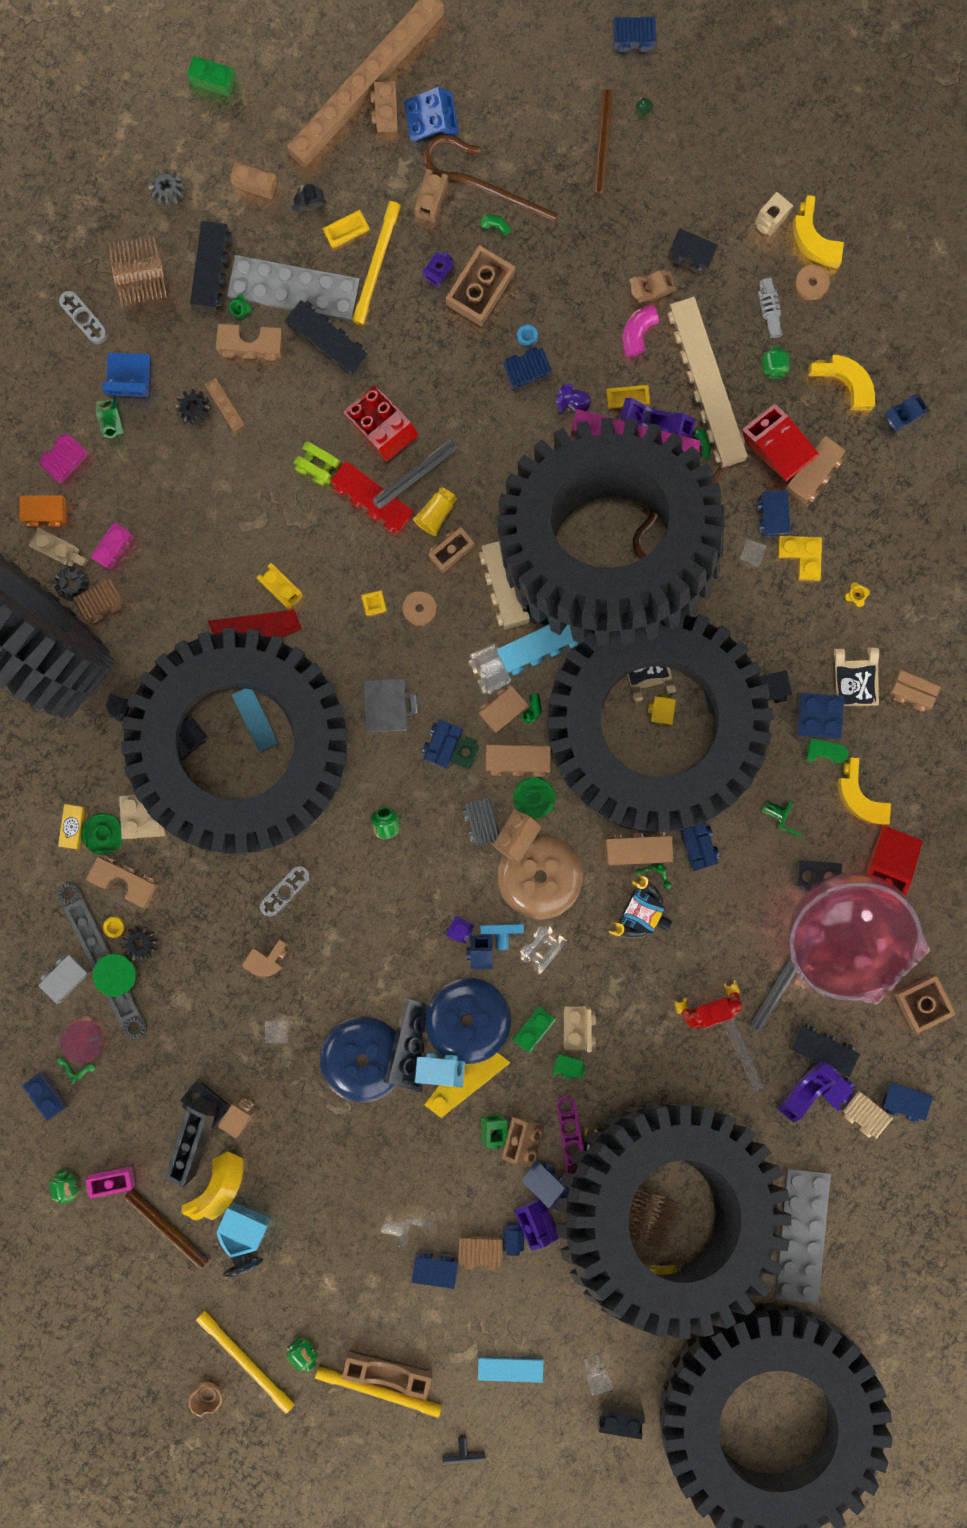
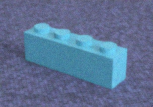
(534, 647)

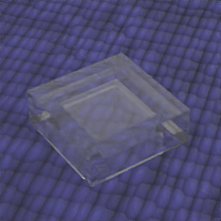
(753, 552)
(275, 1031)

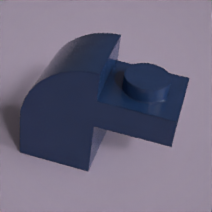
(907, 412)

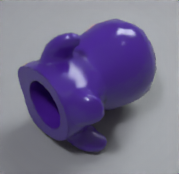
(572, 398)

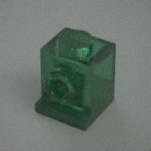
(459, 759)

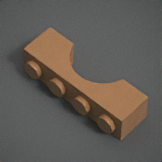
(401, 1377)

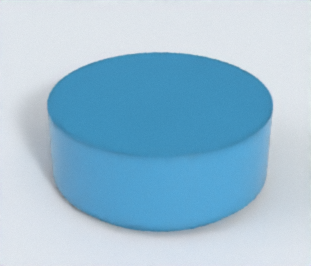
(527, 335)

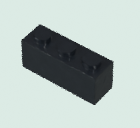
(824, 1049)

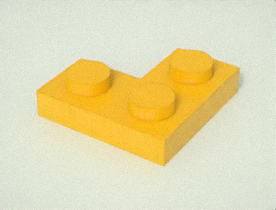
(808, 552)

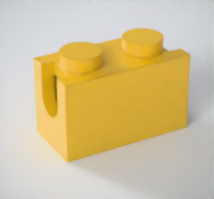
(280, 586)

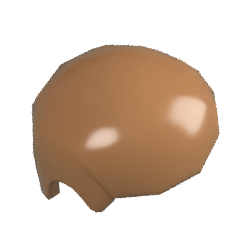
(205, 1398)

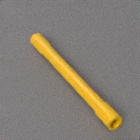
(363, 305)
(277, 1395)
(424, 1406)

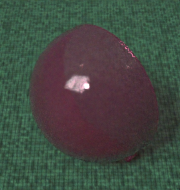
(855, 937)

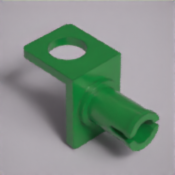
(109, 418)
(781, 814)

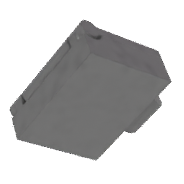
(386, 705)

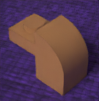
(652, 287)
(265, 965)

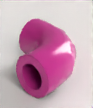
(635, 330)

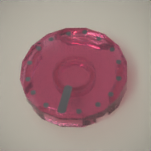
(81, 1042)

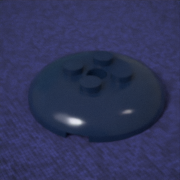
(489, 1025)
(339, 1055)

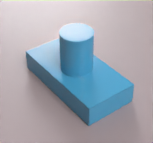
(502, 933)

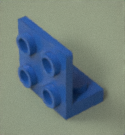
(431, 114)
(127, 375)

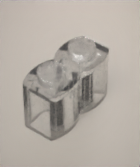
(490, 669)

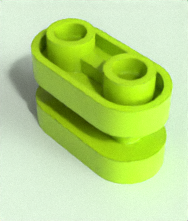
(304, 465)

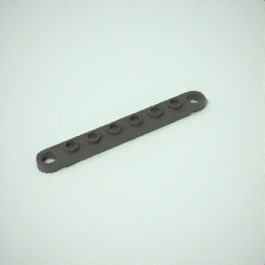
(95, 949)

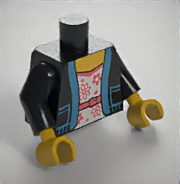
(642, 912)

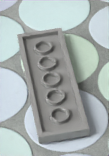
(286, 285)
(803, 1261)

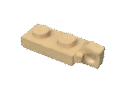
(56, 548)

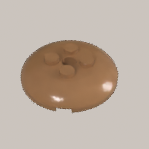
(552, 896)

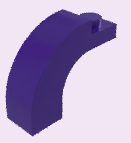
(670, 422)
(808, 1090)

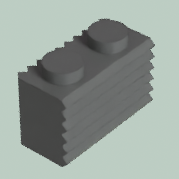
(482, 821)

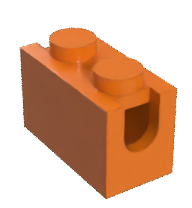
(42, 510)

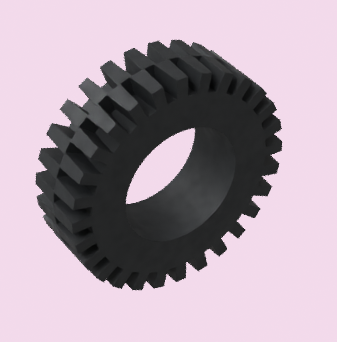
(611, 467)
(44, 648)
(217, 664)
(671, 801)
(742, 1235)
(826, 1481)

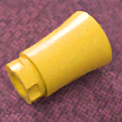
(435, 511)

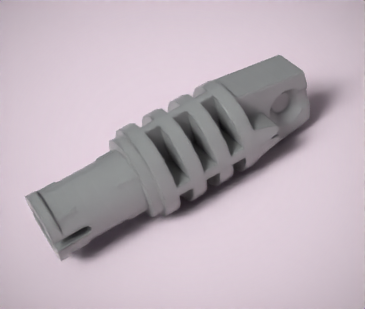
(770, 307)

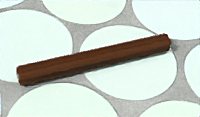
(602, 141)
(166, 1228)

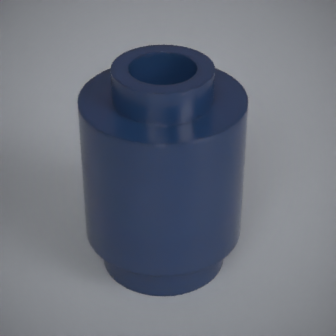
(513, 1239)

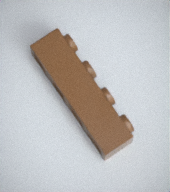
(224, 404)

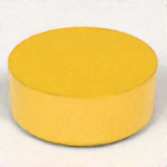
(114, 927)

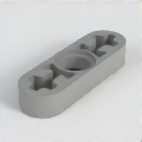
(97, 325)
(299, 883)

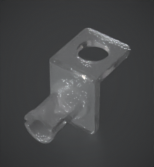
(402, 1230)

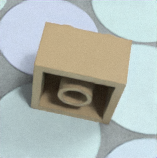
(136, 820)

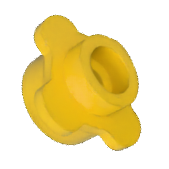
(863, 593)

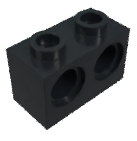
(818, 871)
(208, 1094)

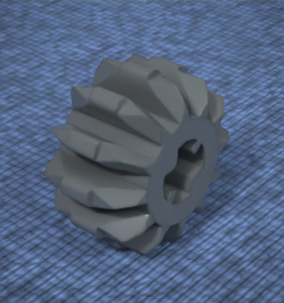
(164, 181)

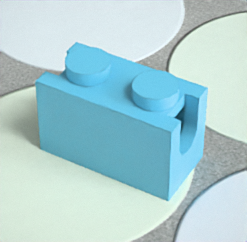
(440, 1071)

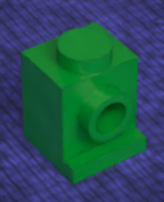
(568, 1066)
(499, 1136)

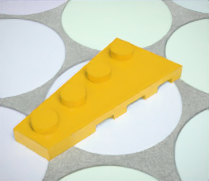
(475, 1075)

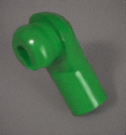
(496, 221)
(705, 446)
(534, 710)

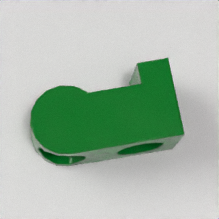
(833, 752)

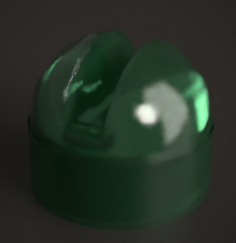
(644, 106)

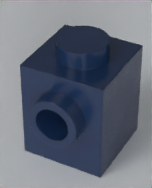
(480, 952)

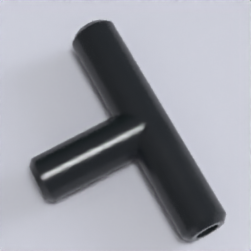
(463, 1456)

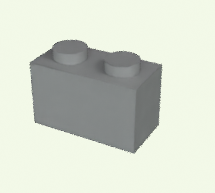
(63, 978)

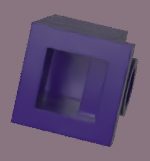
(435, 275)
(460, 930)
(839, 1093)

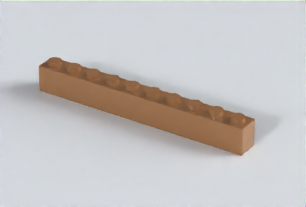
(361, 82)

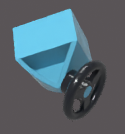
(240, 1234)

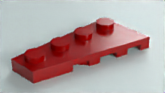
(268, 624)

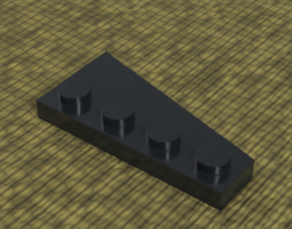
(407, 1046)

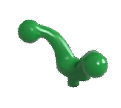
(658, 867)
(60, 1061)

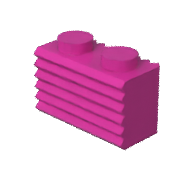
(62, 458)
(112, 546)
(110, 1182)

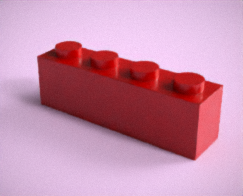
(362, 491)

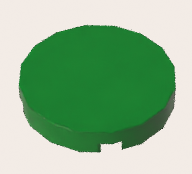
(534, 797)
(102, 834)
(114, 975)

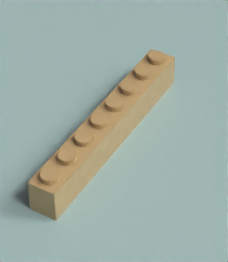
(707, 382)

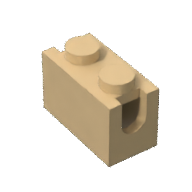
(773, 214)

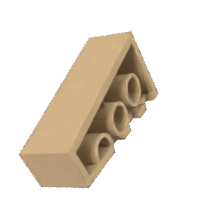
(511, 612)

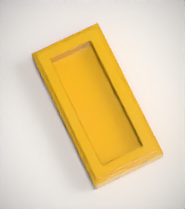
(346, 229)
(617, 396)

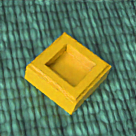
(374, 603)

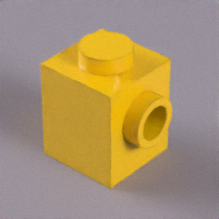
(662, 710)

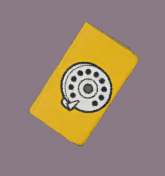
(71, 826)

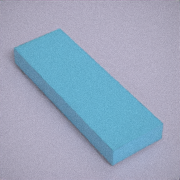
(255, 719)
(510, 1369)

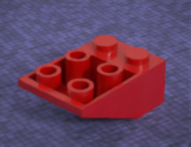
(381, 423)
(779, 442)
(894, 858)

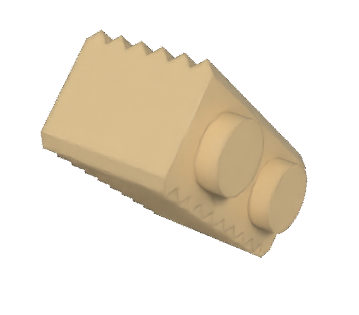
(866, 1114)

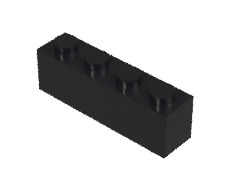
(210, 266)
(325, 337)
(778, 687)
(191, 1141)

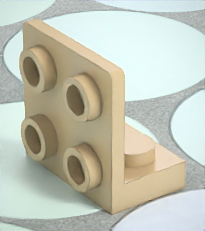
(578, 1028)

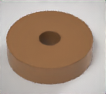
(815, 273)
(419, 598)

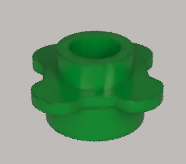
(235, 308)

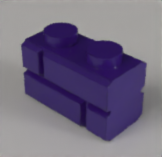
(536, 1224)

